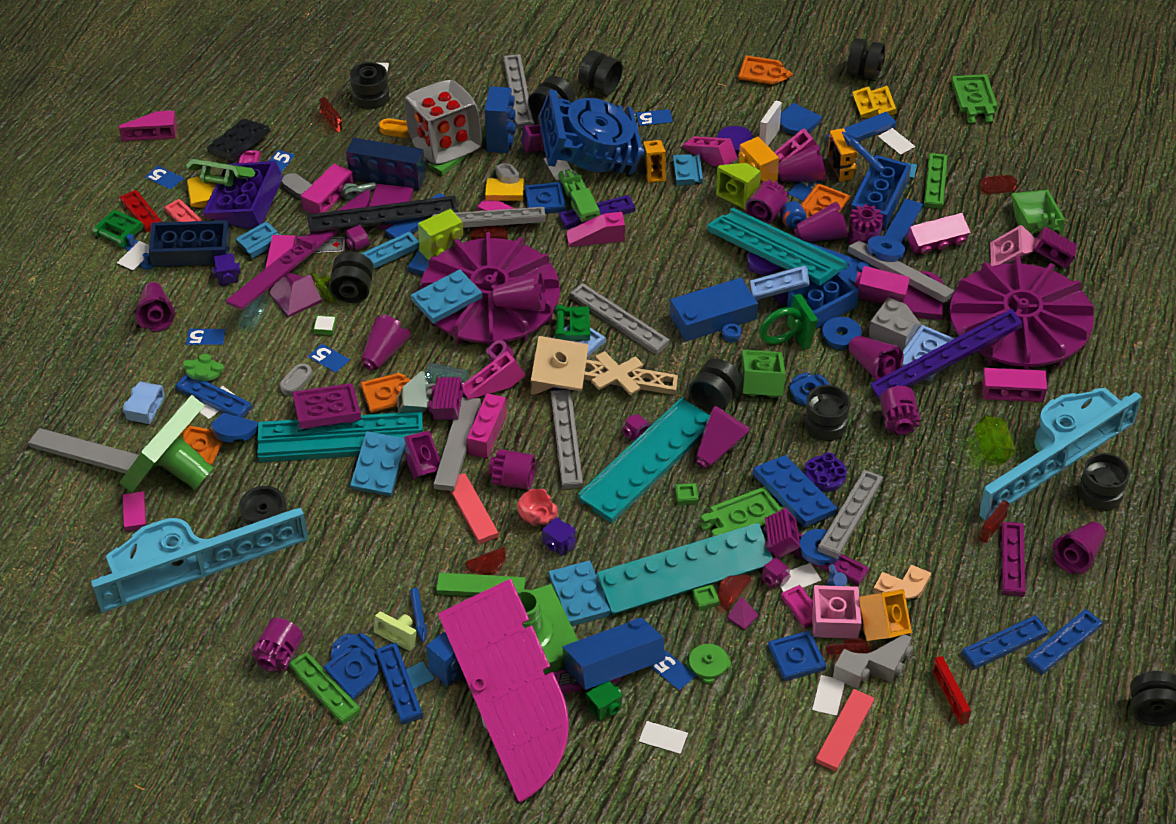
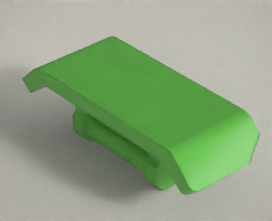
(228, 180)

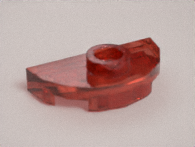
(495, 232)
(488, 563)
(731, 589)
(851, 645)

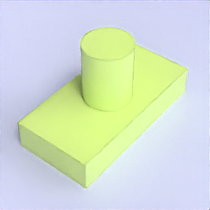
(396, 630)

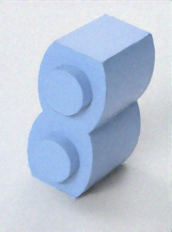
(143, 402)

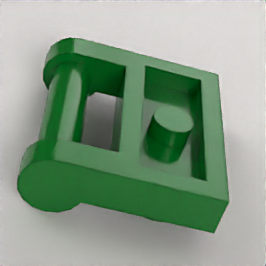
(120, 223)
(578, 323)

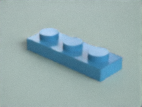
(392, 249)

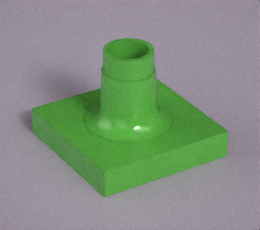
(171, 452)
(549, 623)

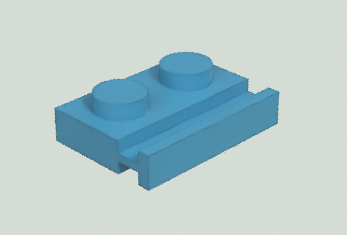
(687, 169)
(256, 240)

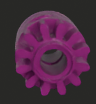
(766, 201)
(864, 224)
(900, 410)
(512, 469)
(277, 645)

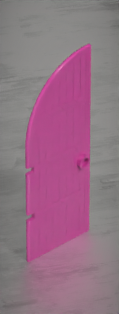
(508, 682)

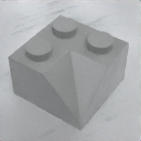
(894, 324)

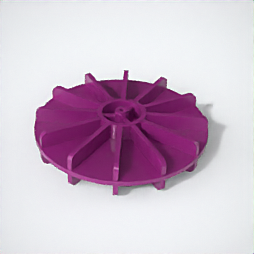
(489, 264)
(1051, 308)

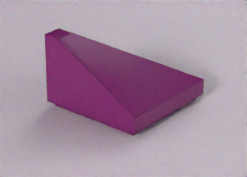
(742, 614)

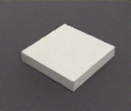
(770, 123)

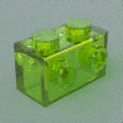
(994, 439)

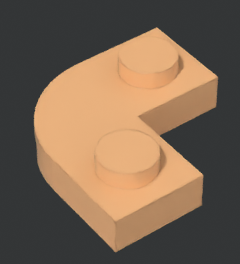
(913, 582)

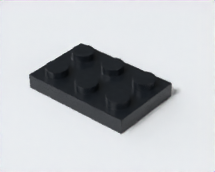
(238, 139)

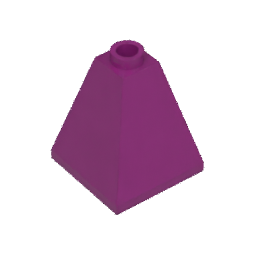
(719, 437)

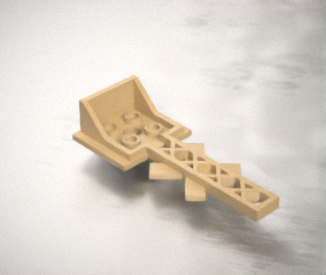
(570, 373)

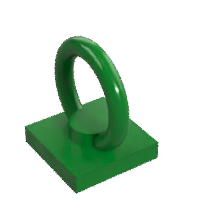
(800, 321)

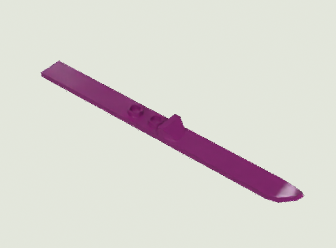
(289, 260)

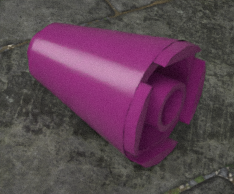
(803, 166)
(823, 225)
(521, 293)
(154, 308)
(383, 341)
(876, 356)
(1079, 547)

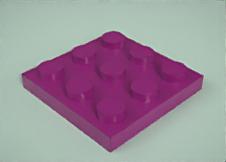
(326, 406)

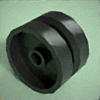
(261, 504)
(1154, 698)

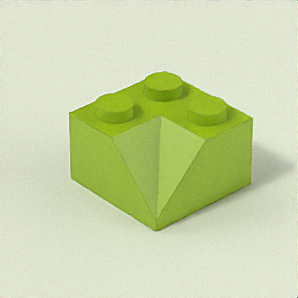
(737, 182)
(438, 233)

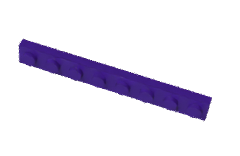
(950, 352)

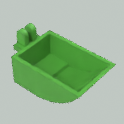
(1037, 210)

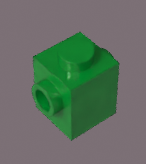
(604, 700)

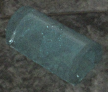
(253, 313)
(437, 370)

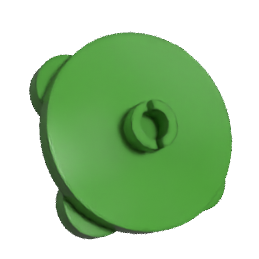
(203, 368)
(708, 662)

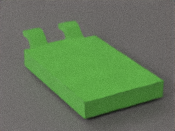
(975, 96)
(740, 512)

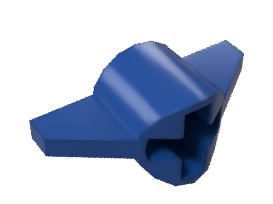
(836, 578)

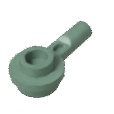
(350, 191)

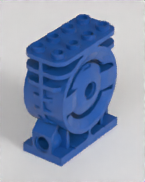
(590, 134)

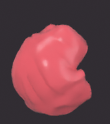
(536, 507)

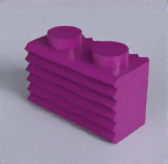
(532, 138)
(1055, 247)
(446, 398)
(781, 533)

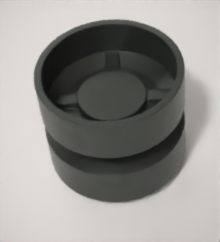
(869, 59)
(600, 72)
(369, 85)
(538, 96)
(351, 277)
(715, 385)
(827, 412)
(1104, 481)

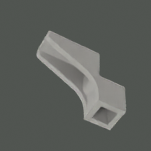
(884, 662)

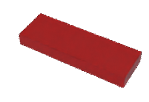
(139, 209)
(951, 690)

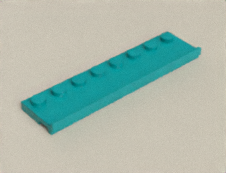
(776, 245)
(287, 442)
(645, 461)
(684, 569)

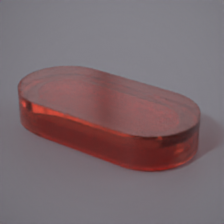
(998, 184)

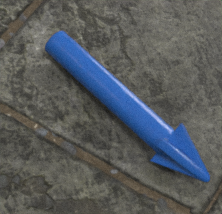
(850, 140)
(418, 614)

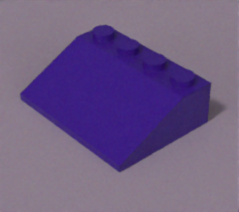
(248, 199)

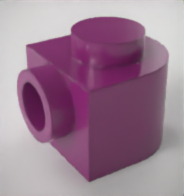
(357, 238)
(498, 348)
(635, 426)
(775, 573)

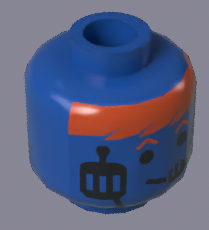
(792, 214)

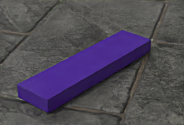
(621, 204)

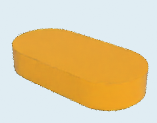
(394, 128)

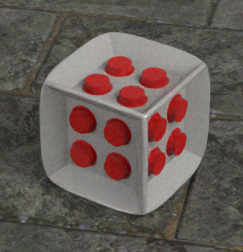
(443, 121)

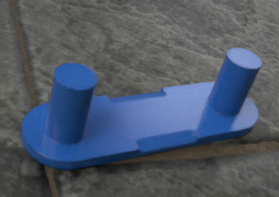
(146, 263)

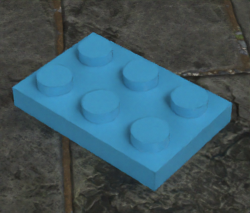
(446, 296)
(378, 464)
(579, 593)

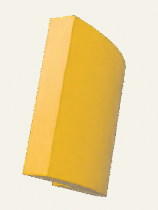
(874, 102)
(199, 191)
(500, 191)

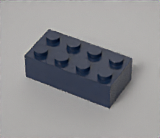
(386, 163)
(188, 242)

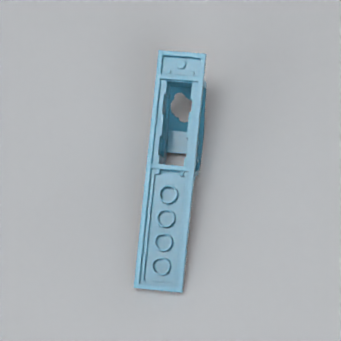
(1062, 439)
(173, 540)

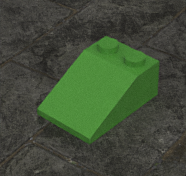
(762, 373)

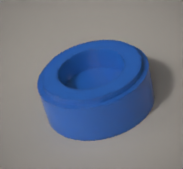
(731, 333)

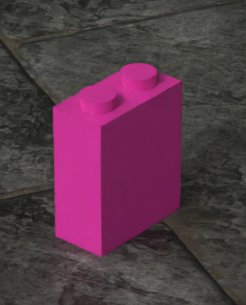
(878, 285)

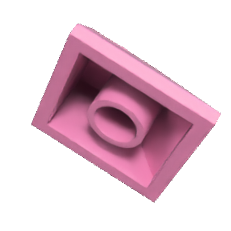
(1013, 244)

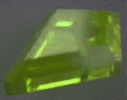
(320, 283)

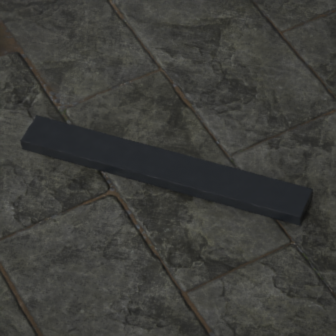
(380, 214)

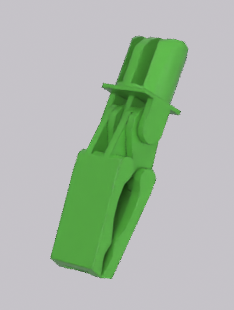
(582, 201)

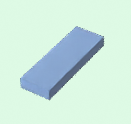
(780, 282)

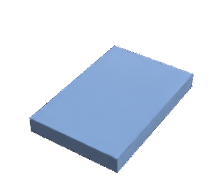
(922, 343)

